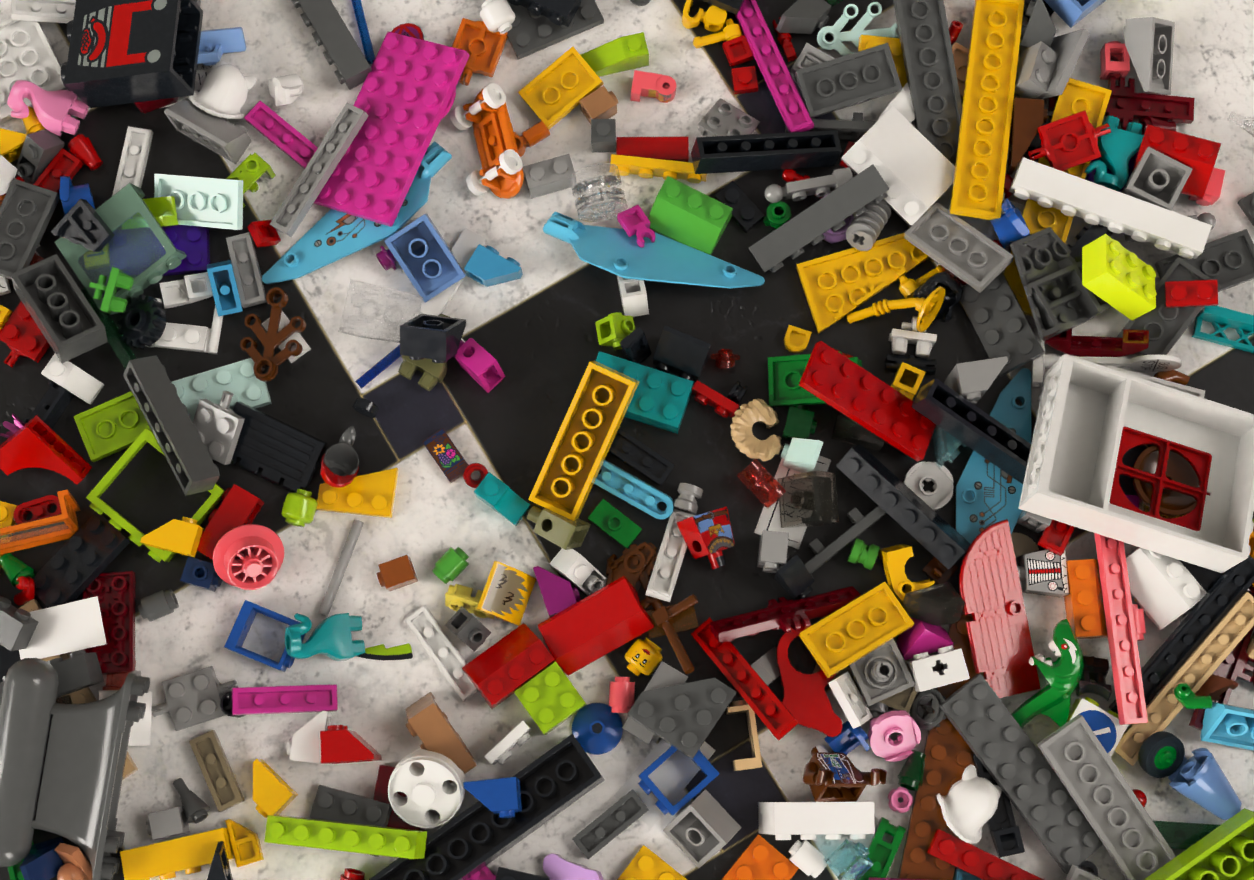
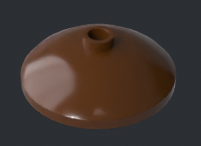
(1178, 470)

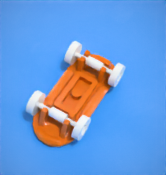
(495, 143)

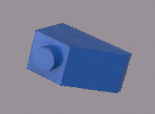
(498, 795)

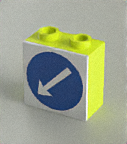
(1103, 723)

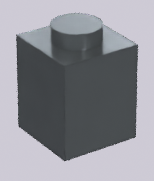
(603, 135)

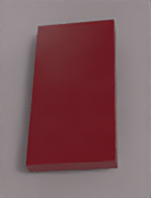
(117, 610)

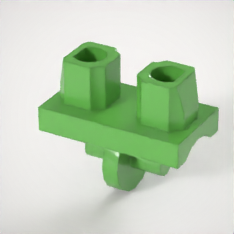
(116, 280)

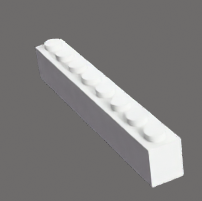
(1110, 208)

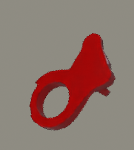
(806, 693)

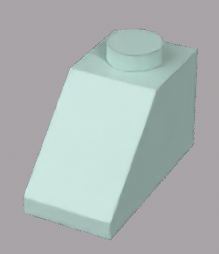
(801, 454)

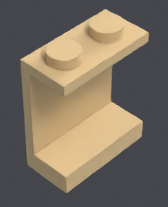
(754, 762)

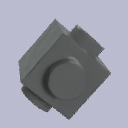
(468, 628)

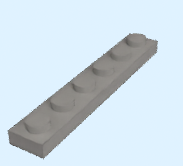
(319, 169)

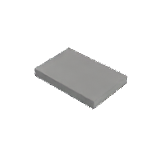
(1069, 50)

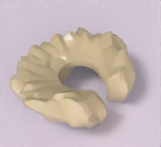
(742, 433)

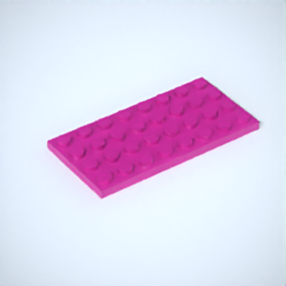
(404, 107)

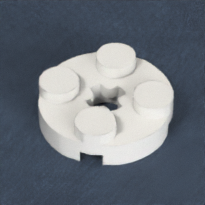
(939, 476)

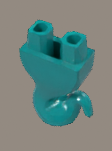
(1116, 152)
(329, 638)

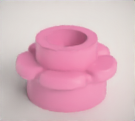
(893, 797)

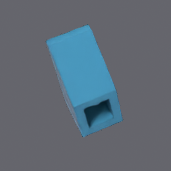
(490, 268)

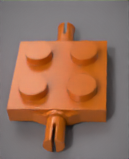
(482, 47)

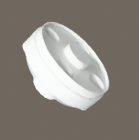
(426, 789)

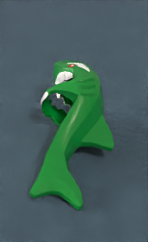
(1061, 675)

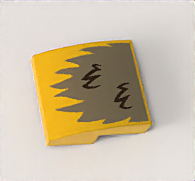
(506, 593)

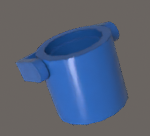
(72, 194)
(1010, 225)

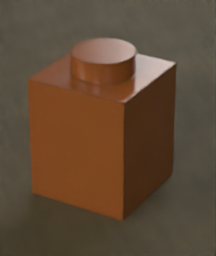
(397, 573)

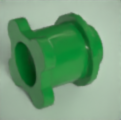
(777, 220)

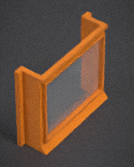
(42, 530)

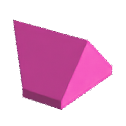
(922, 638)

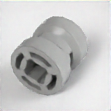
(688, 498)

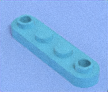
(634, 491)

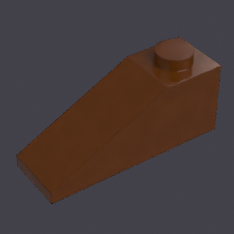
(1026, 118)

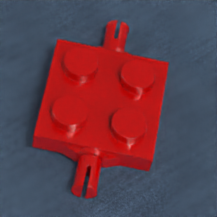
(1069, 141)
(23, 337)

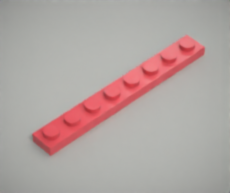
(1121, 631)

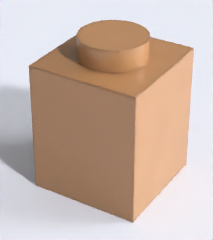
(599, 104)

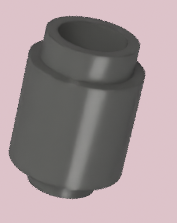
(158, 605)

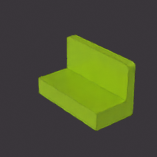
(163, 210)

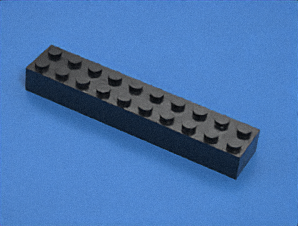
(481, 836)

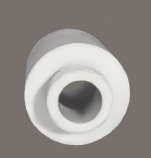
(807, 858)

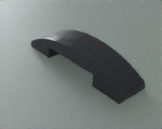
(1002, 824)

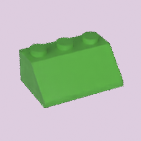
(689, 216)

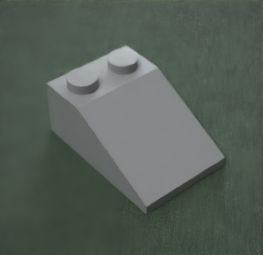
(1151, 52)

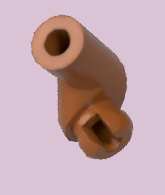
(1173, 376)

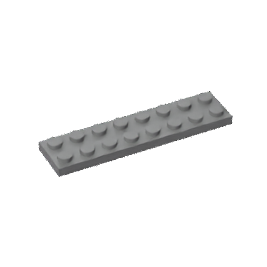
(1106, 799)

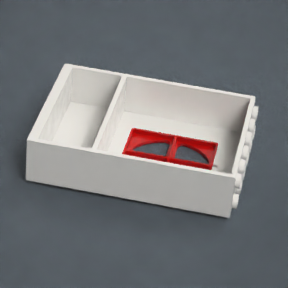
(1096, 416)

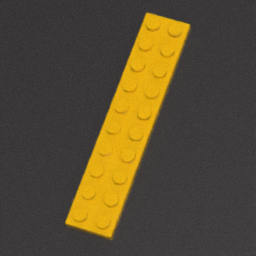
(1074, 99)
(987, 109)

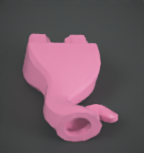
(52, 108)

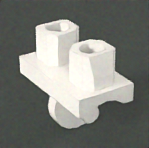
(923, 341)

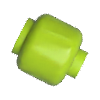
(299, 508)

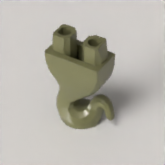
(431, 371)

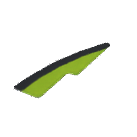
(394, 653)

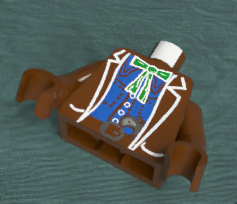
(835, 777)

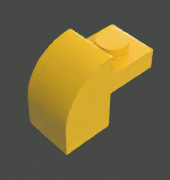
(907, 380)

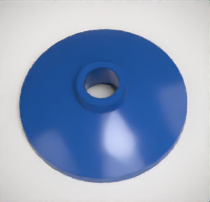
(611, 728)

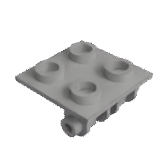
(727, 121)

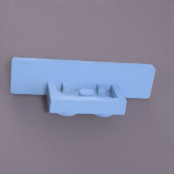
(219, 41)

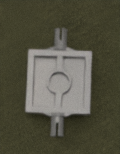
(218, 427)
(193, 698)

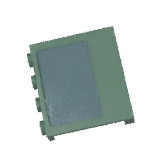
(136, 249)

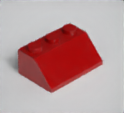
(1186, 149)
(508, 665)

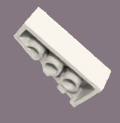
(816, 818)

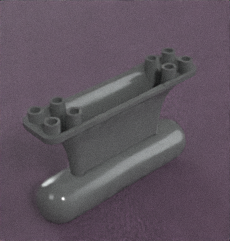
(63, 764)

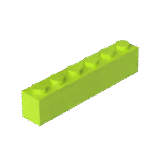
(346, 837)

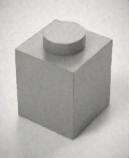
(167, 823)

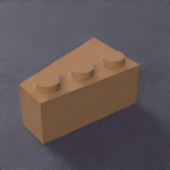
(437, 733)

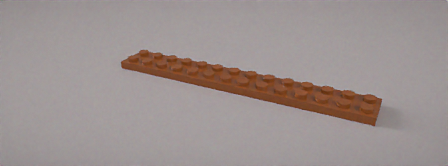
(944, 765)

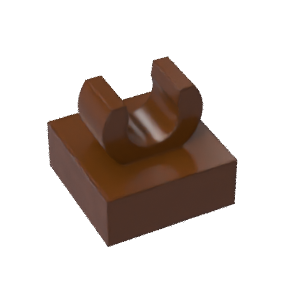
(937, 571)

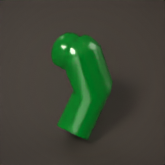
(1190, 700)

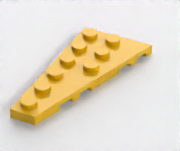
(851, 277)

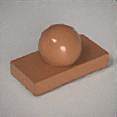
(76, 864)

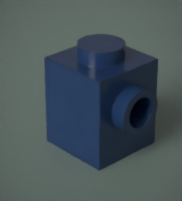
(200, 574)

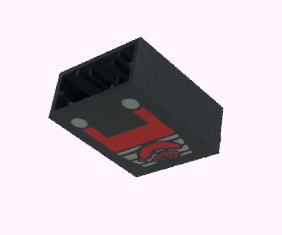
(132, 50)

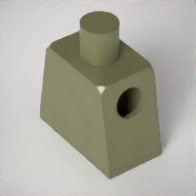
(558, 529)

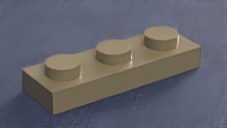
(216, 771)

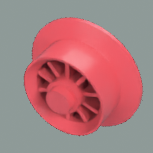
(248, 556)

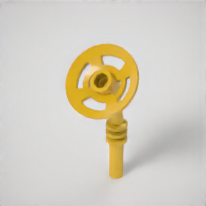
(927, 308)

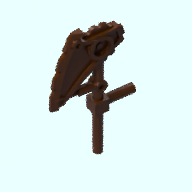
(637, 566)

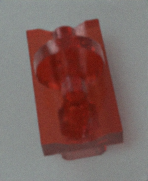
(761, 483)

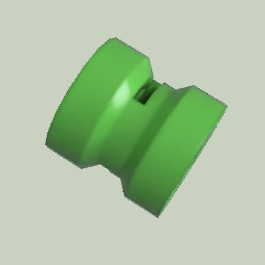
(863, 554)

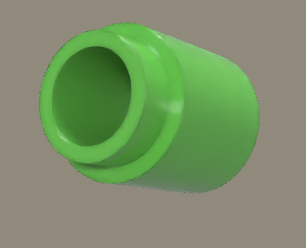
(451, 564)

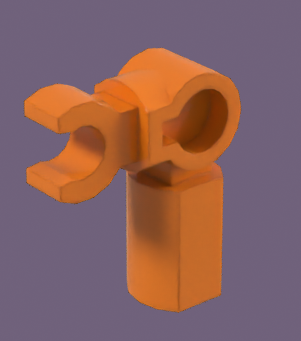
(531, 136)

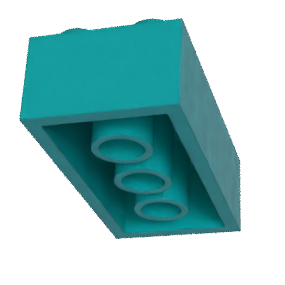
(659, 395)

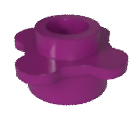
(386, 259)

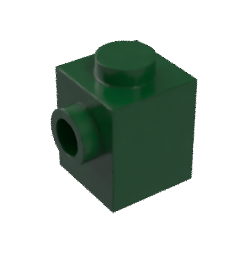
(799, 423)

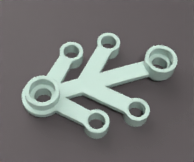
(855, 33)

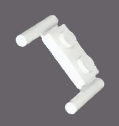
(191, 336)

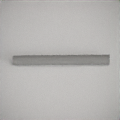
(341, 568)

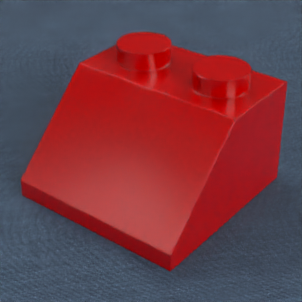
(345, 746)

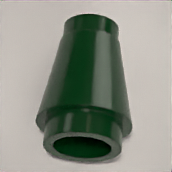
(912, 772)

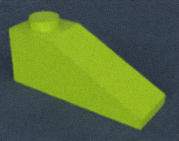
(619, 55)

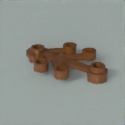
(272, 338)

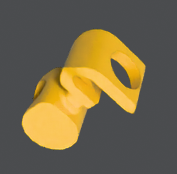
(713, 19)

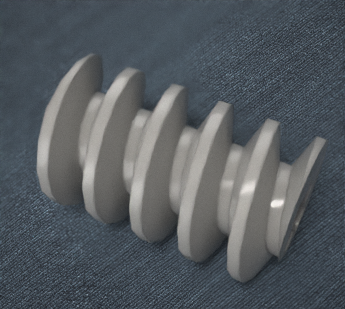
(868, 226)

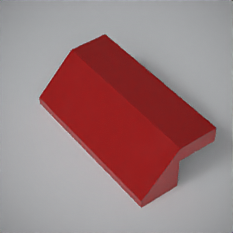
(595, 625)

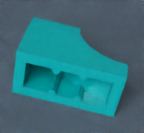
(501, 498)

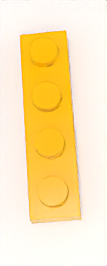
(656, 167)

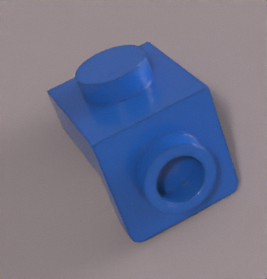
(848, 739)

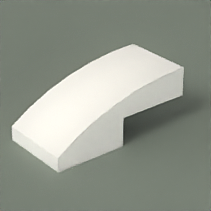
(186, 291)

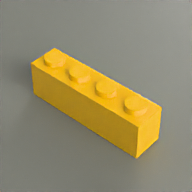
(174, 855)

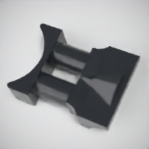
(1096, 670)

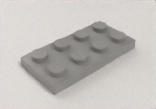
(958, 247)

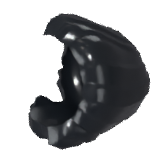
(952, 293)

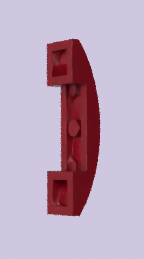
(1091, 346)

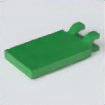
(784, 380)

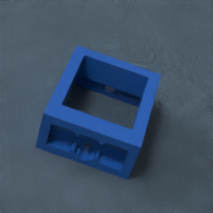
(242, 627)
(663, 803)

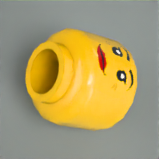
(643, 657)

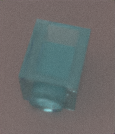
(850, 861)

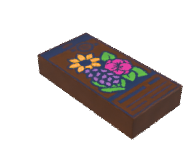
(446, 455)

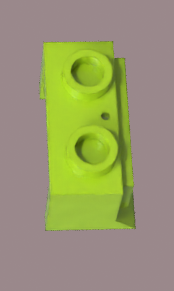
(250, 171)

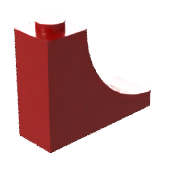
(41, 447)

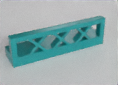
(1229, 319)

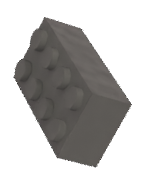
(59, 308)

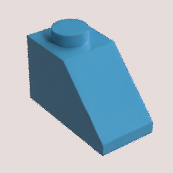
(224, 288)

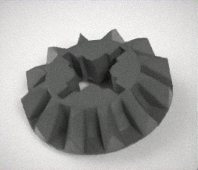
(920, 714)

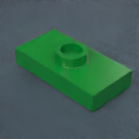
(615, 524)

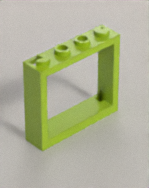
(119, 521)

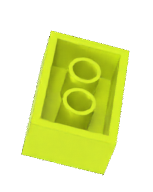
(1118, 277)

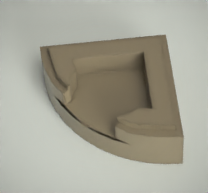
(1023, 544)

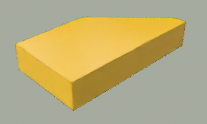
(244, 844)

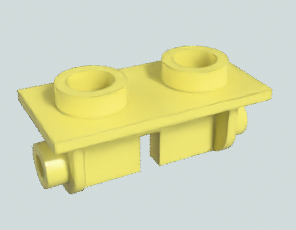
(460, 596)

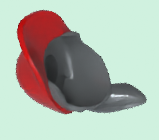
(340, 461)

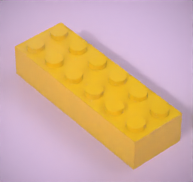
(583, 440)

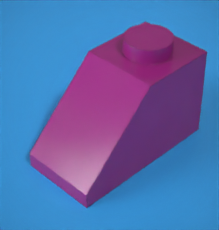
(556, 591)

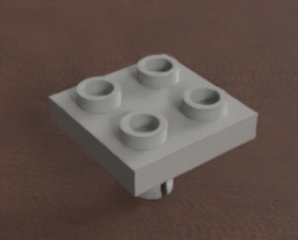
(881, 673)

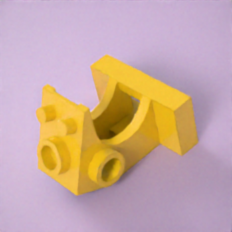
(894, 563)

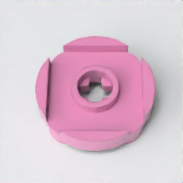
(884, 726)

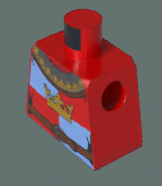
(708, 535)

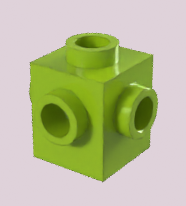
(614, 329)

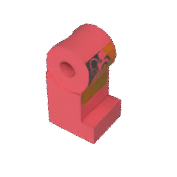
(652, 86)

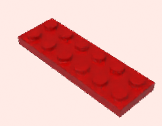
(867, 400)

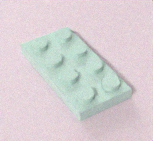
(203, 200)
(234, 377)

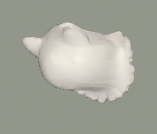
(223, 91)
(969, 805)

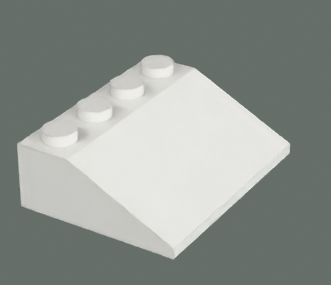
(906, 162)

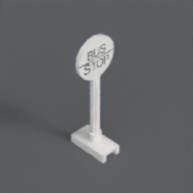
(1148, 363)

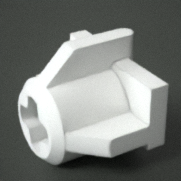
(285, 89)

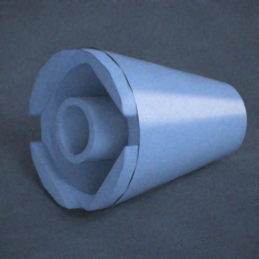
(1206, 784)

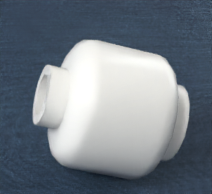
(497, 15)

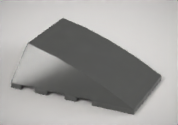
(1054, 284)

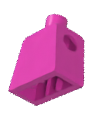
(479, 364)

